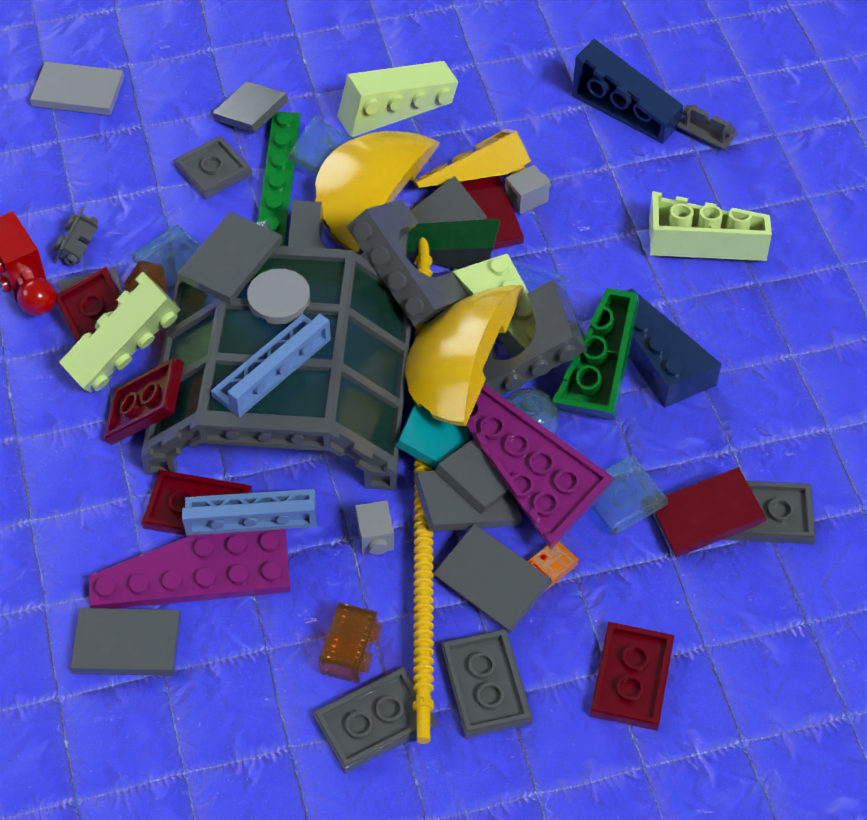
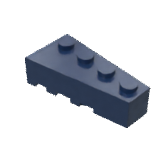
(624, 93)
(669, 358)

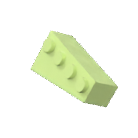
(394, 94)
(706, 231)
(498, 273)
(120, 334)

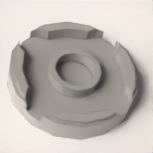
(278, 296)

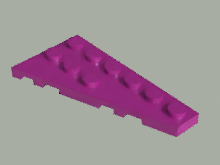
(539, 468)
(197, 571)

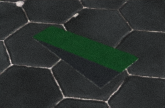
(455, 242)

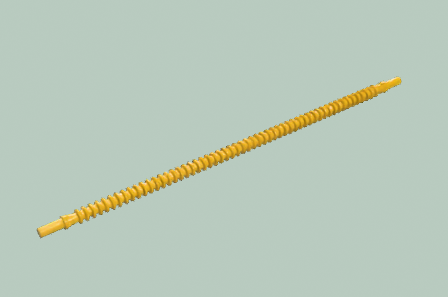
(423, 574)

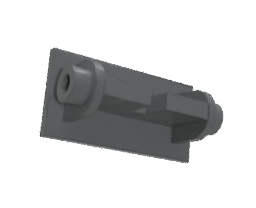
(713, 130)
(78, 228)

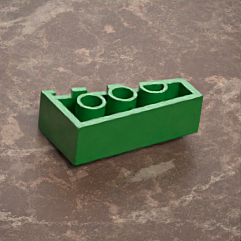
(597, 375)

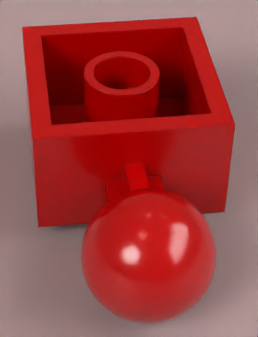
(22, 268)

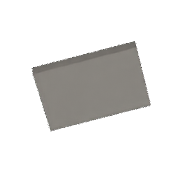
(77, 88)

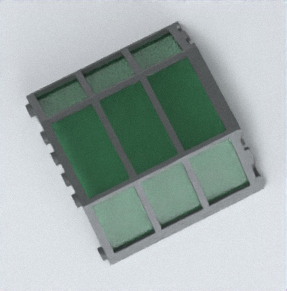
(337, 401)

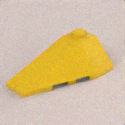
(493, 157)

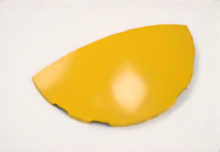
(367, 175)
(451, 352)

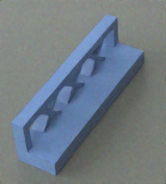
(277, 366)
(249, 512)

